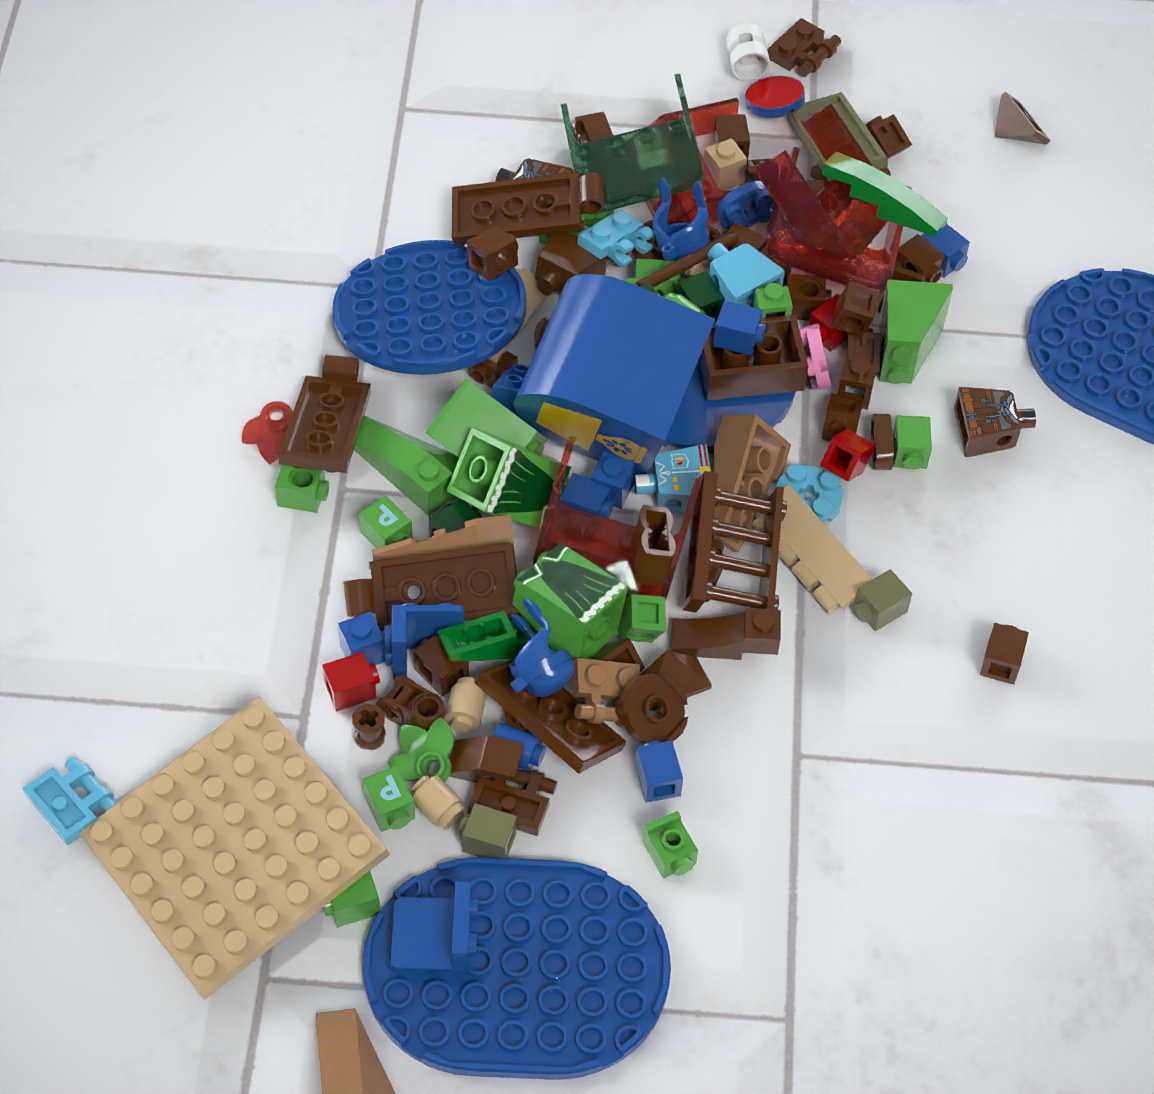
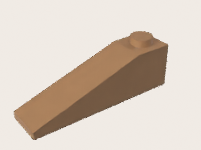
(747, 463)
(476, 533)
(348, 1056)

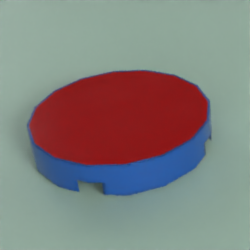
(775, 96)

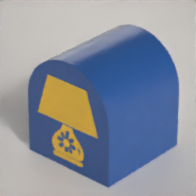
(612, 369)

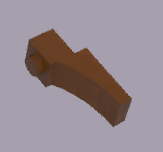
(729, 635)

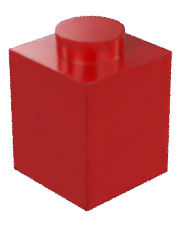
(823, 316)
(847, 455)
(350, 680)

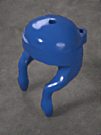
(680, 238)
(537, 666)

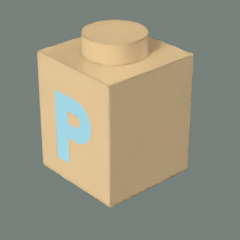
(726, 164)

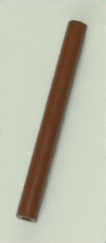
(687, 261)

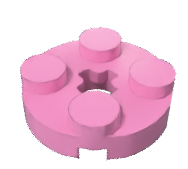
(816, 357)

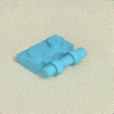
(60, 804)

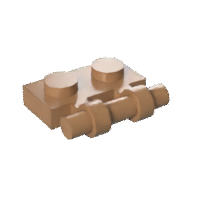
(599, 681)

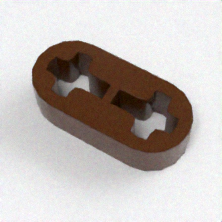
(883, 438)

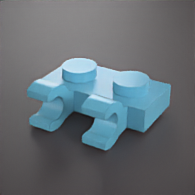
(616, 237)

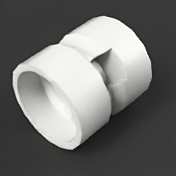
(748, 52)

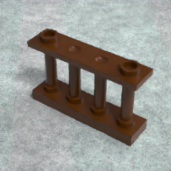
(703, 558)

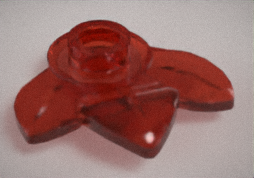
(266, 432)

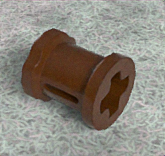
(369, 726)

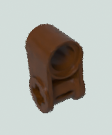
(410, 702)

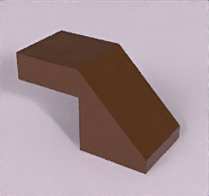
(486, 756)

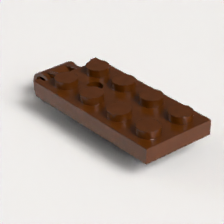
(518, 203)
(327, 418)
(470, 577)

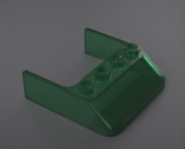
(639, 158)

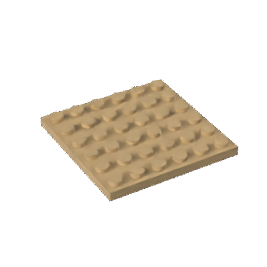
(233, 846)

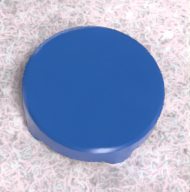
(745, 205)

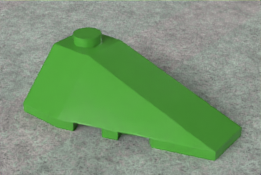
(408, 463)

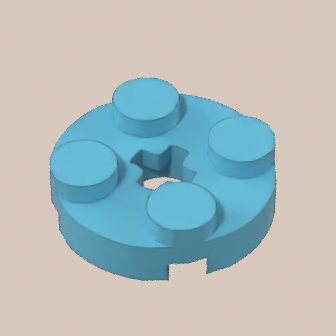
(818, 482)

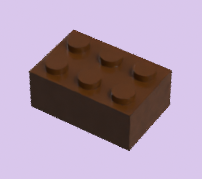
(773, 368)

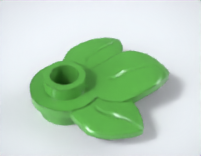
(423, 748)

